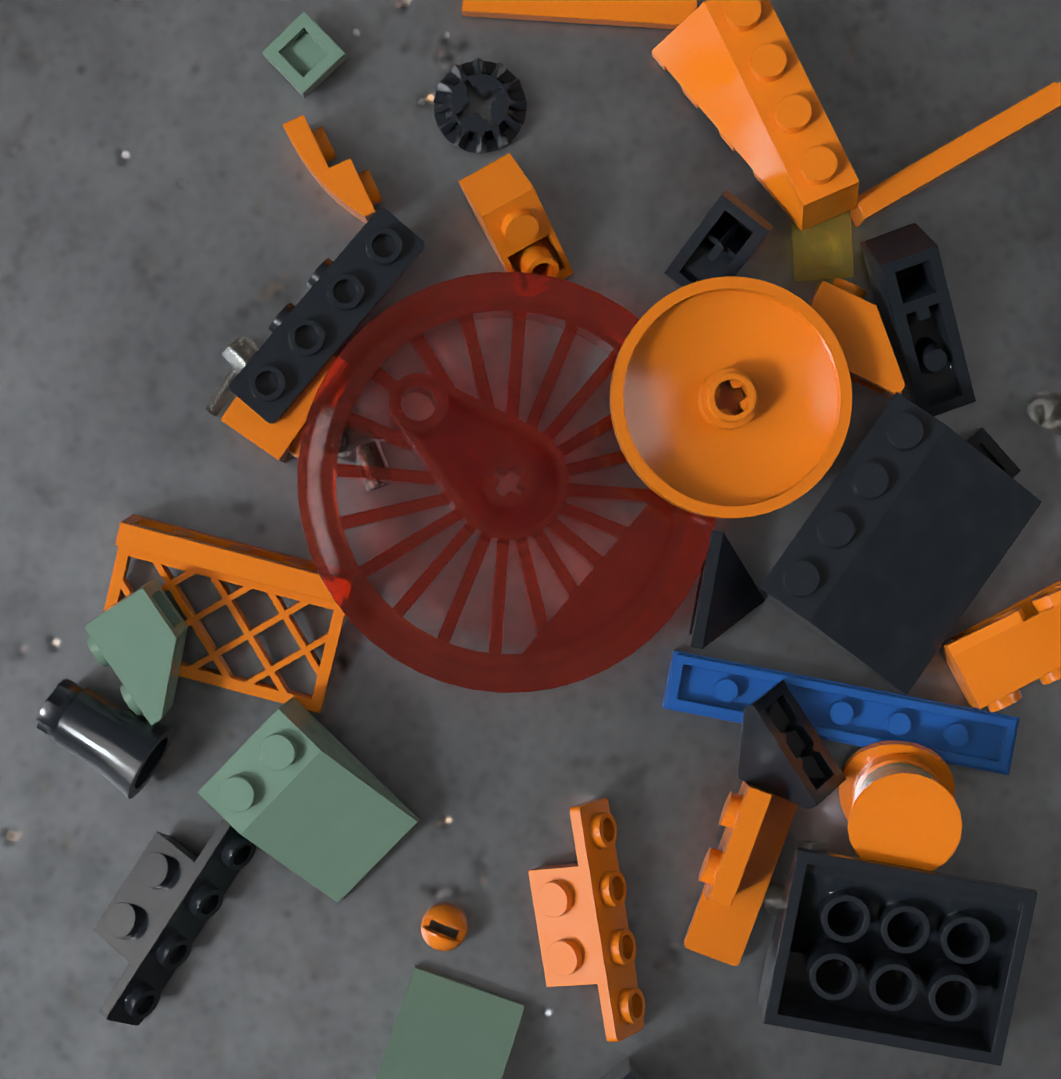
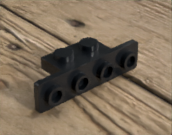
(328, 314)
(163, 912)

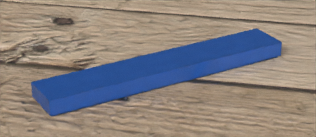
(845, 710)

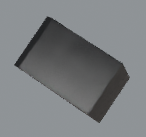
(720, 242)

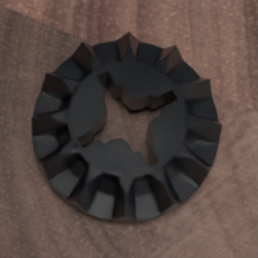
(472, 132)

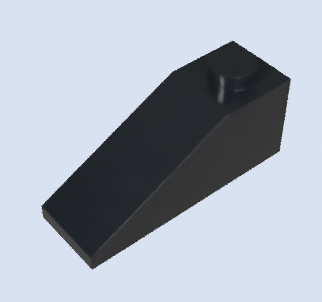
(919, 317)

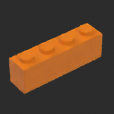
(755, 91)
(1008, 650)

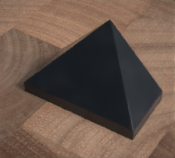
(722, 594)
(784, 750)

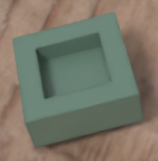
(304, 54)

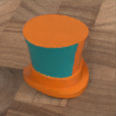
(900, 805)

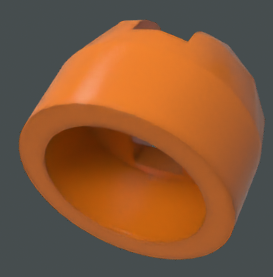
(450, 916)

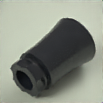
(105, 735)

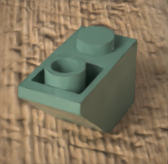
(144, 646)

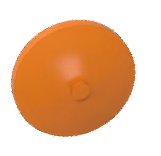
(731, 397)

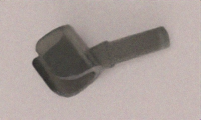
(237, 356)

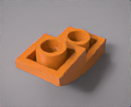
(348, 188)

